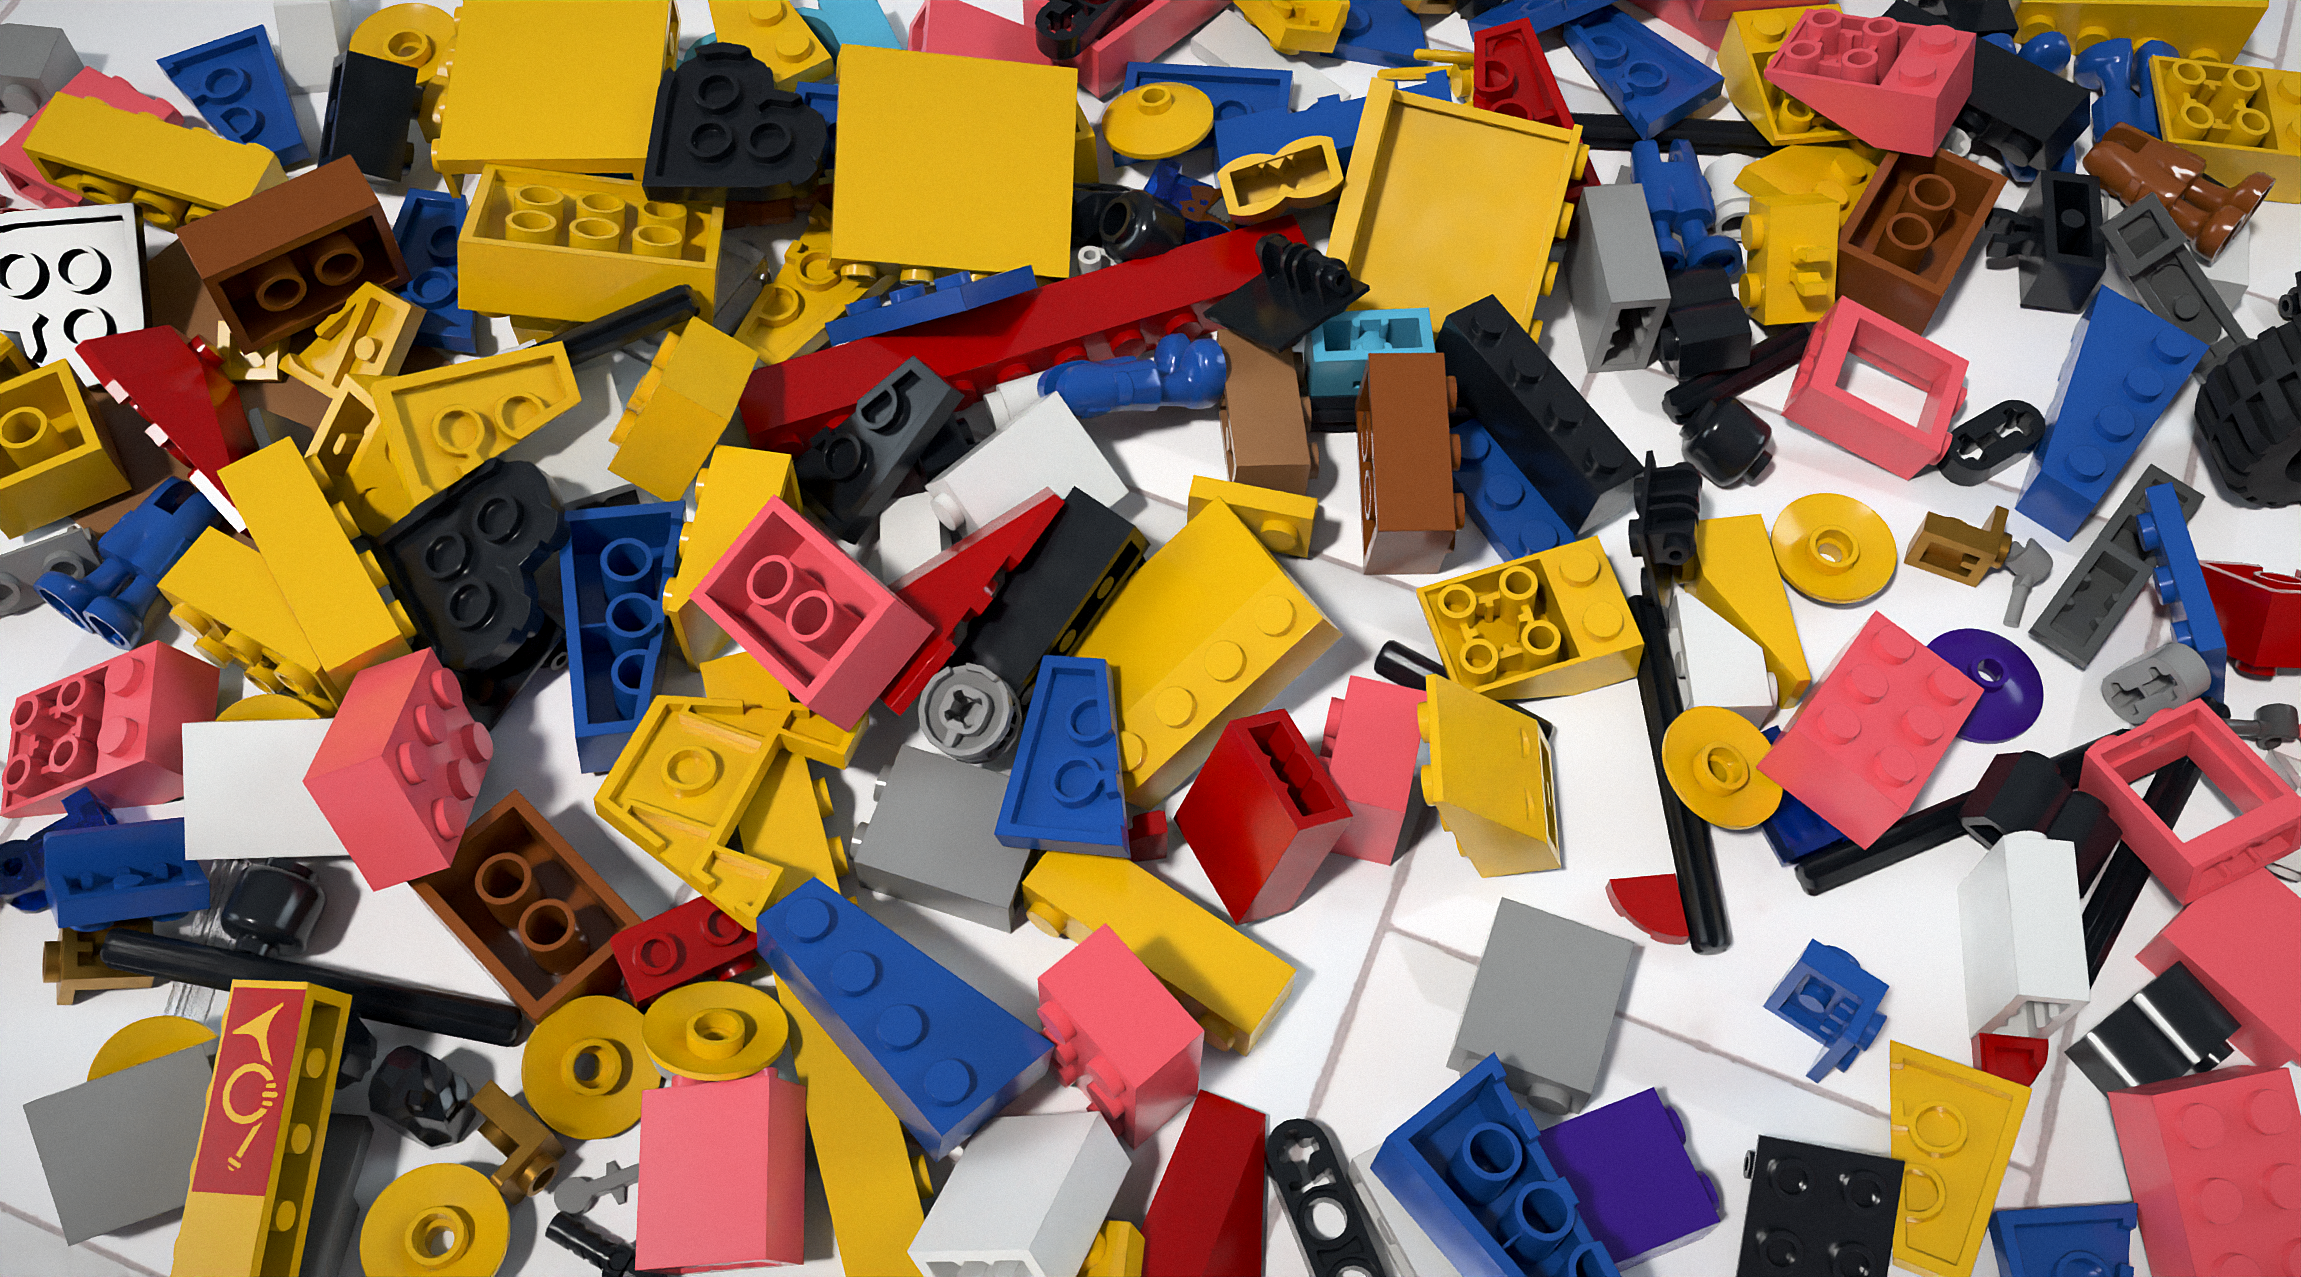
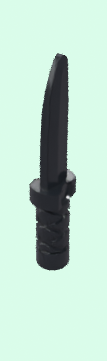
(590, 1245)

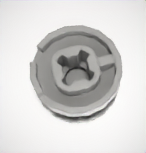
(969, 713)

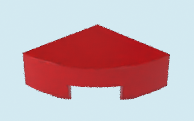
(1148, 836)
(1651, 905)
(2009, 1056)

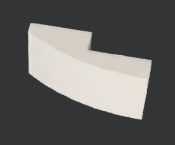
(910, 535)

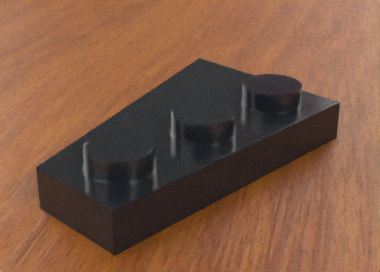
(868, 455)

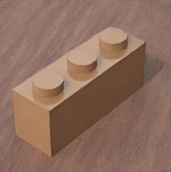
(1265, 417)

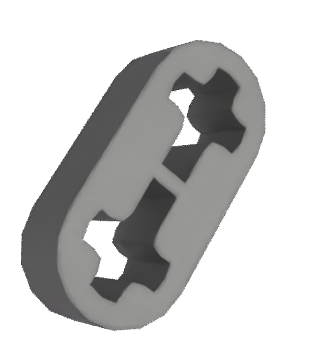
(2151, 676)

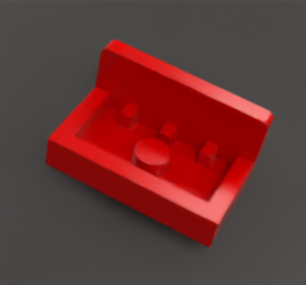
(682, 950)

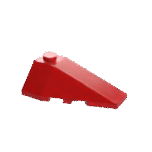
(1518, 82)
(185, 398)
(961, 586)
(2256, 614)
(1210, 1197)

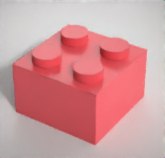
(1371, 761)

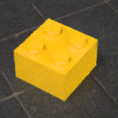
(680, 409)
(53, 450)

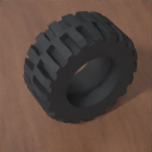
(2254, 417)

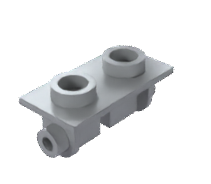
(20, 569)

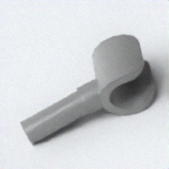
(2030, 566)

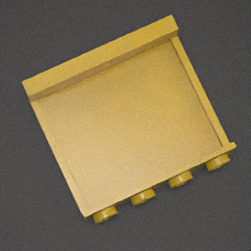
(553, 85)
(951, 166)
(1453, 206)

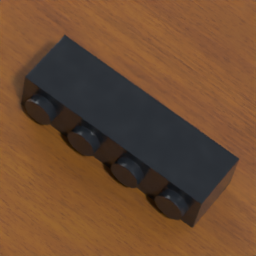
(2012, 101)
(1537, 415)
(1052, 595)

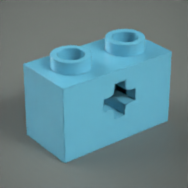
(1340, 346)

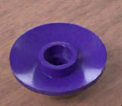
(2010, 700)

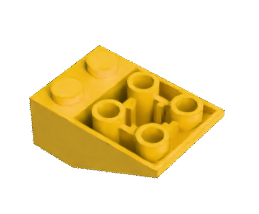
(1743, 56)
(2233, 119)
(359, 457)
(727, 501)
(242, 618)
(1535, 625)
(1489, 780)

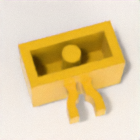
(1789, 257)

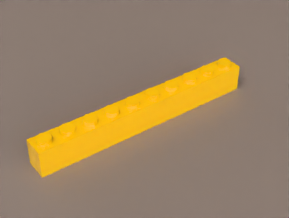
(856, 1136)

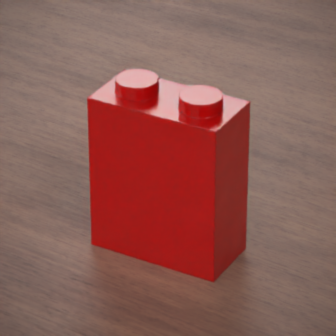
(1261, 816)

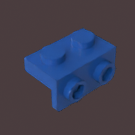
(121, 874)
(1830, 1002)

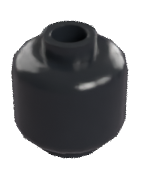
(1140, 226)
(1726, 441)
(274, 908)

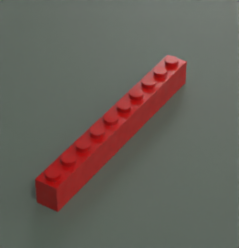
(1075, 319)

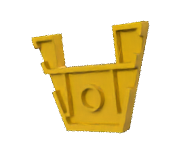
(692, 779)

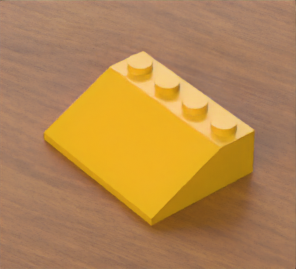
(581, 246)
(1200, 642)

